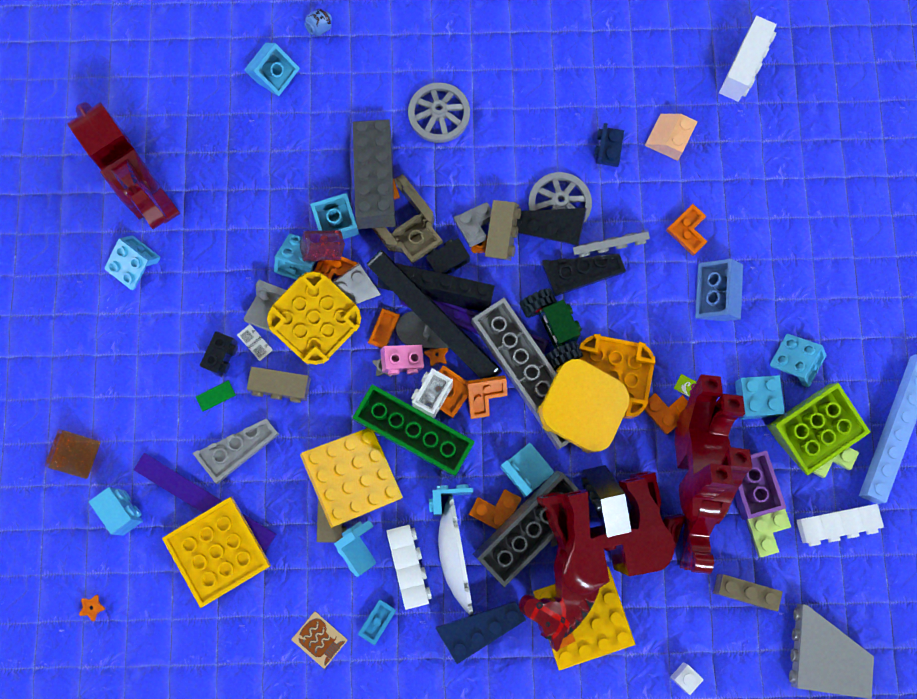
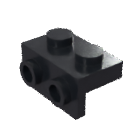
(219, 354)

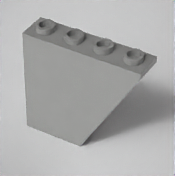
(828, 658)

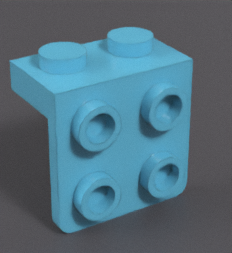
(435, 503)
(354, 550)

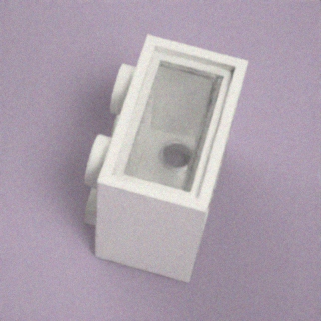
(432, 392)

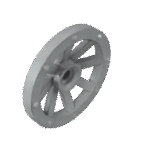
(439, 115)
(555, 178)

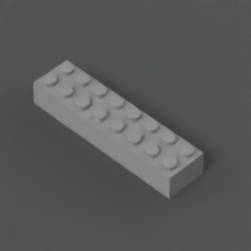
(518, 357)

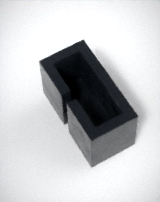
(447, 257)

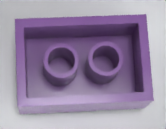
(759, 489)

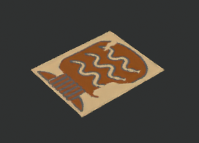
(319, 640)

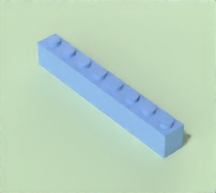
(893, 439)

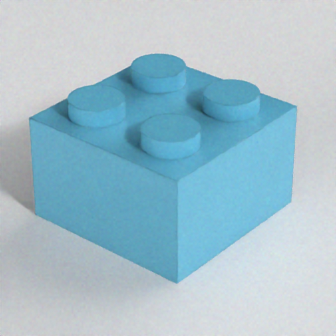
(335, 214)
(761, 396)
(116, 511)

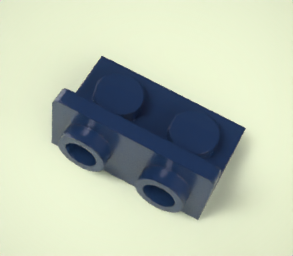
(609, 147)

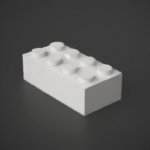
(748, 59)

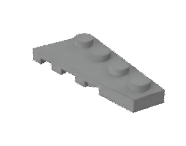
(230, 453)

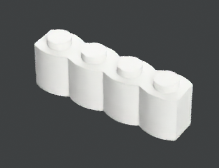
(840, 523)
(407, 566)

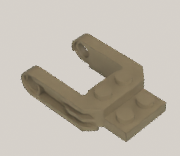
(416, 235)

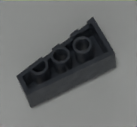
(607, 500)

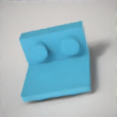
(130, 260)
(290, 260)
(799, 358)
(527, 469)

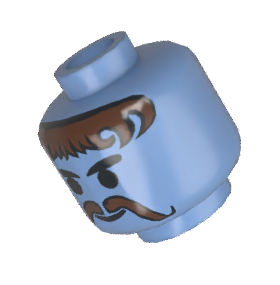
(318, 22)

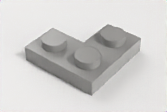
(471, 222)

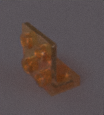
(72, 454)

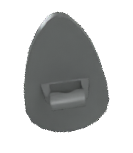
(414, 331)

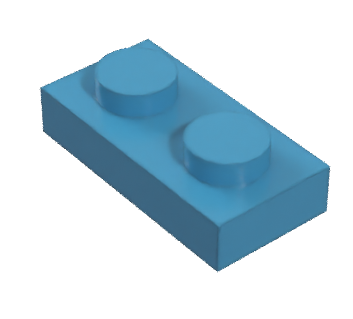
(377, 622)

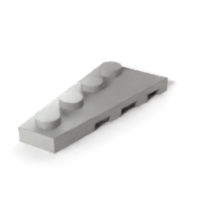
(603, 246)
(356, 285)

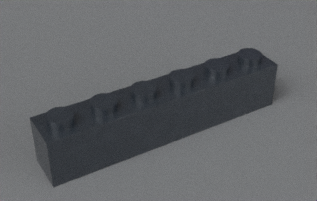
(449, 288)

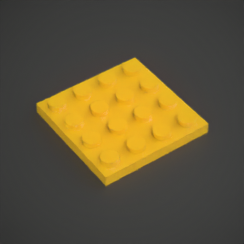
(351, 476)
(216, 552)
(600, 632)

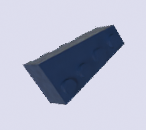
(476, 631)

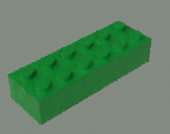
(413, 430)

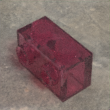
(322, 245)

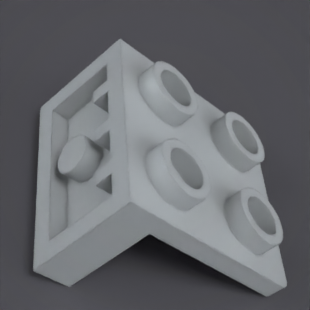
(265, 296)

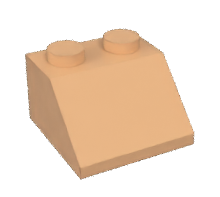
(671, 134)

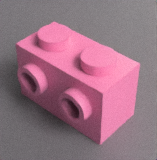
(402, 359)

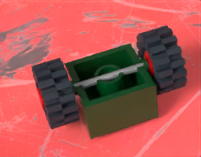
(558, 324)

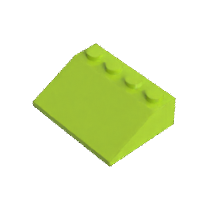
(819, 428)

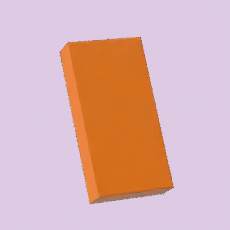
(383, 328)

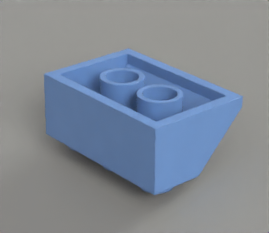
(719, 290)

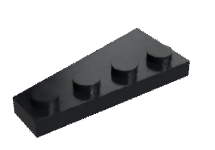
(553, 224)
(576, 273)

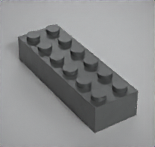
(373, 174)
(522, 533)

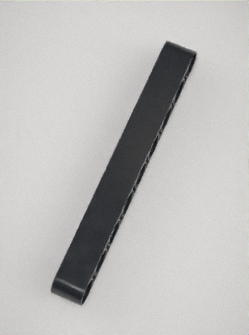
(433, 316)

